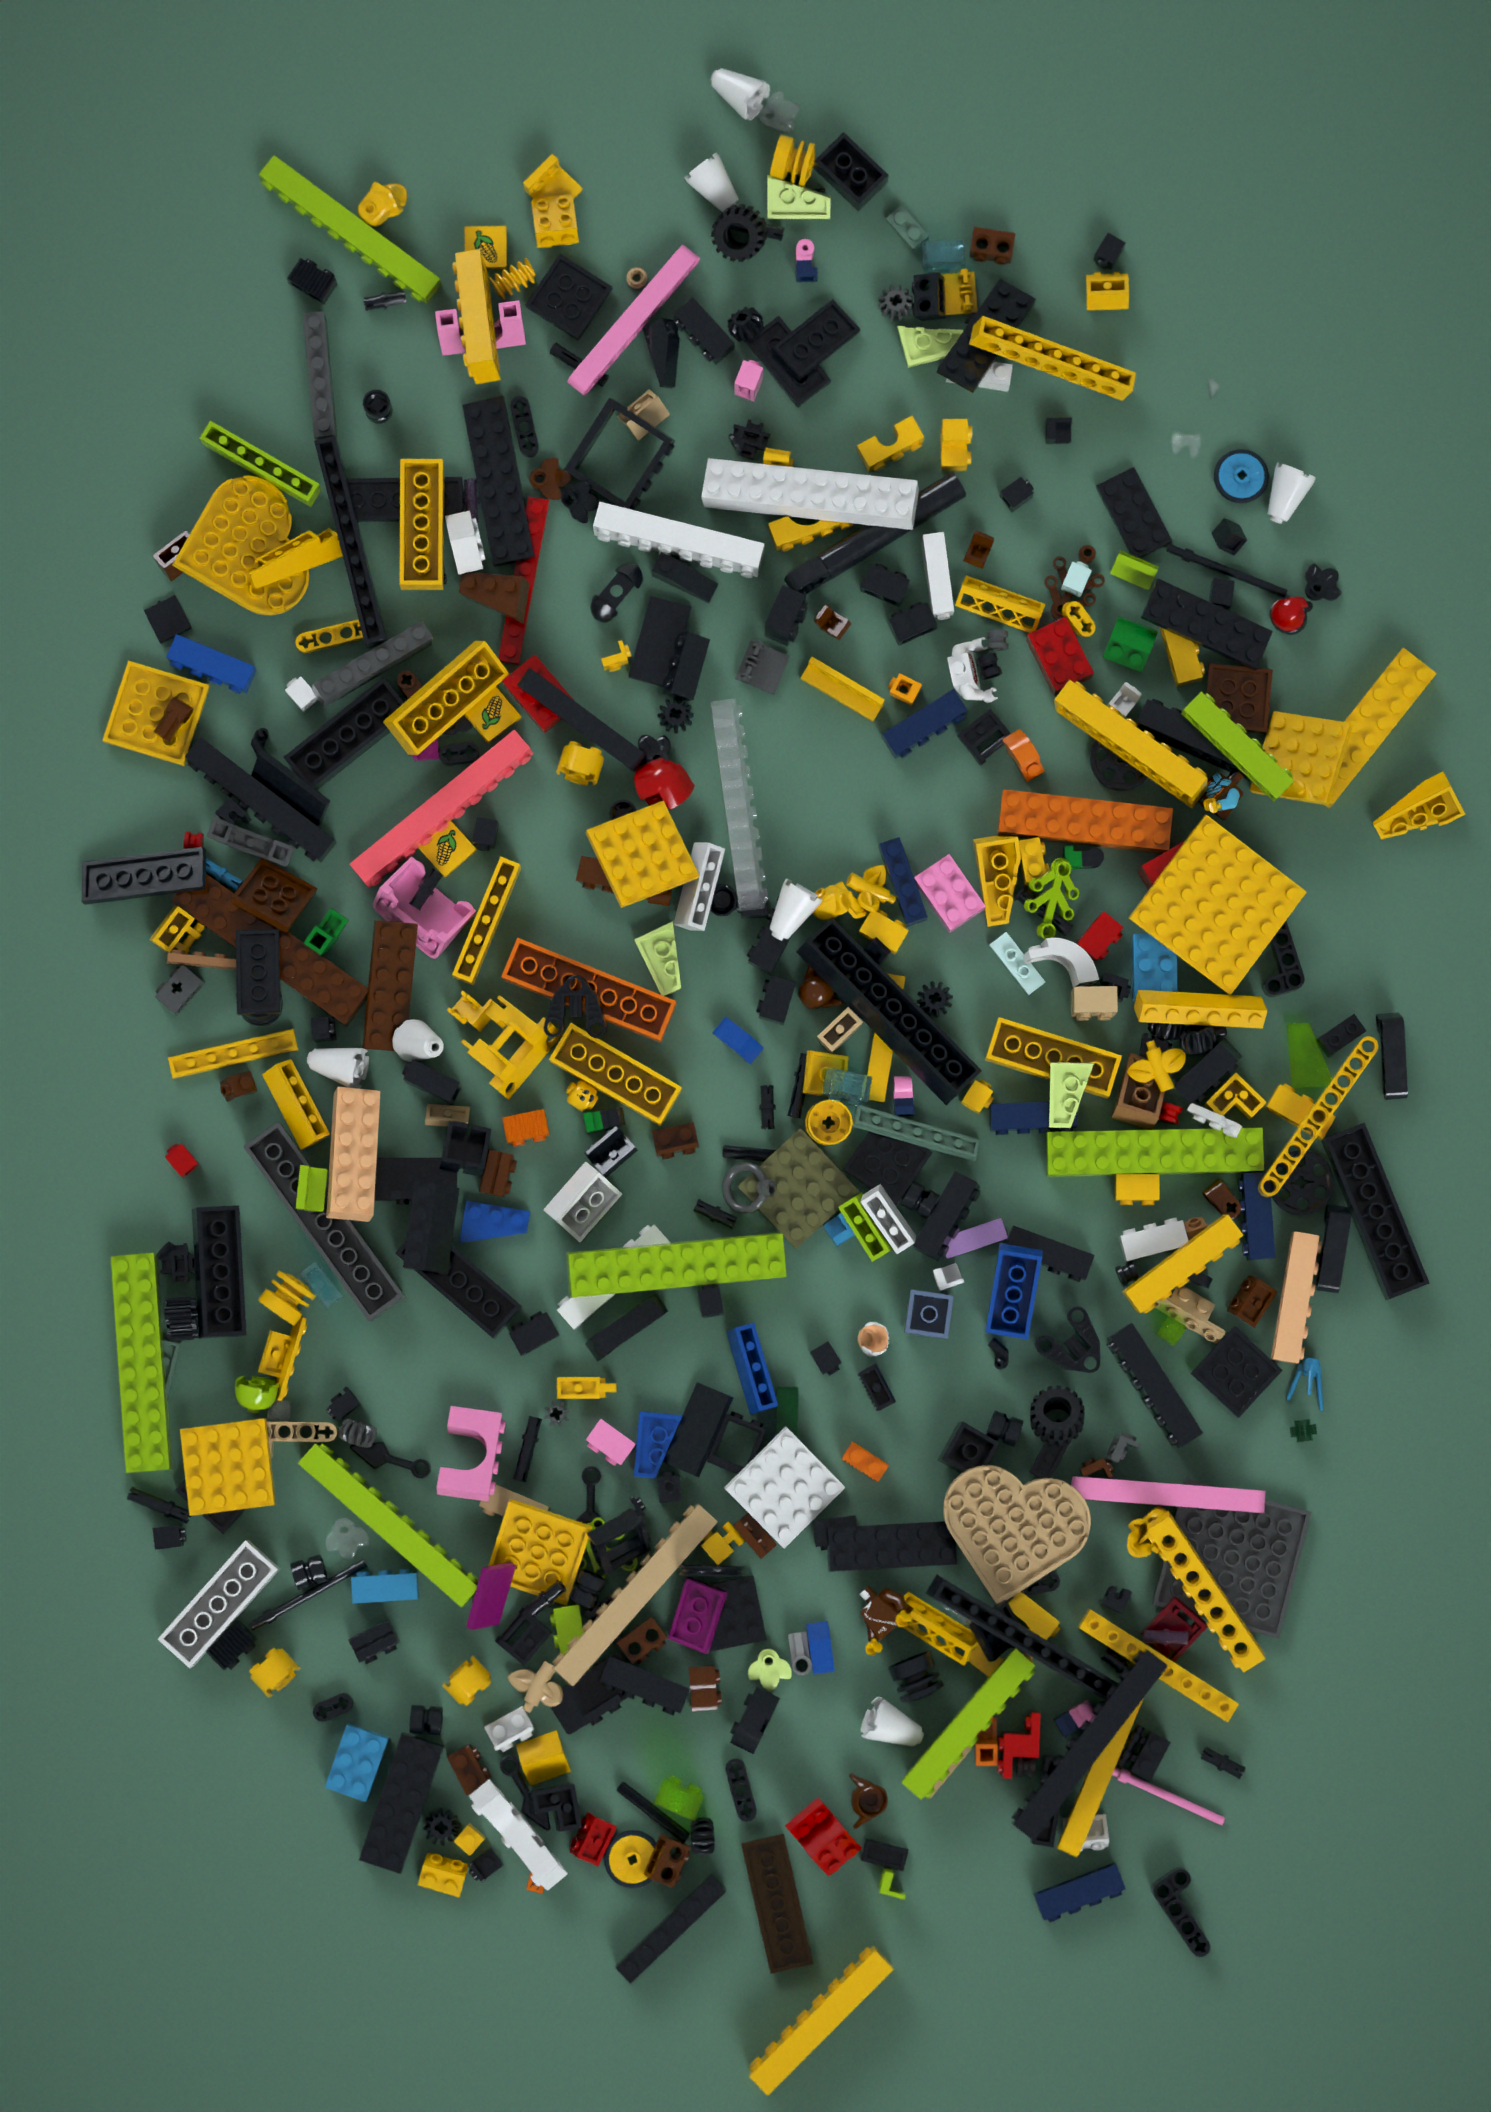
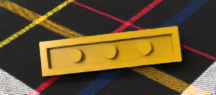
(1003, 598)
(842, 689)
(939, 1624)

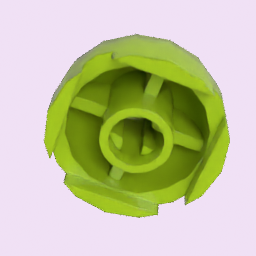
(255, 1393)

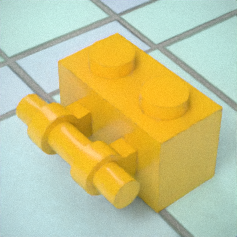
(1107, 291)
(173, 928)

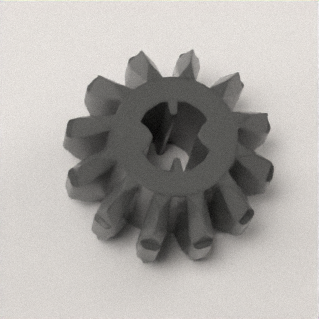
(887, 300)
(358, 1433)

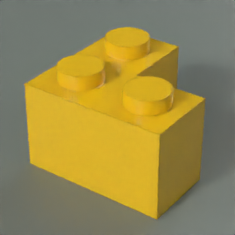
(954, 439)
(1237, 1093)

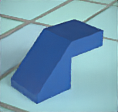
(738, 1040)
(820, 1647)

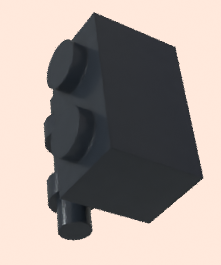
(1149, 1754)

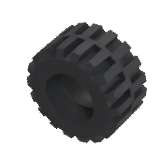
(725, 241)
(1057, 1431)

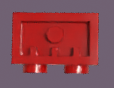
(592, 1839)

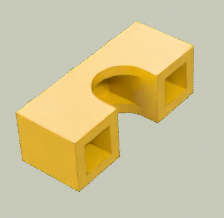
(875, 455)

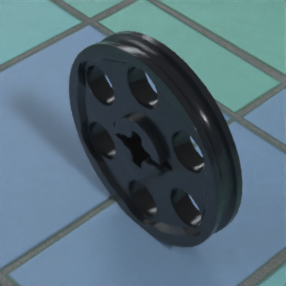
(1119, 769)
(1307, 1192)
(712, 1570)

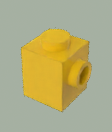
(978, 1096)

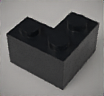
(560, 1800)

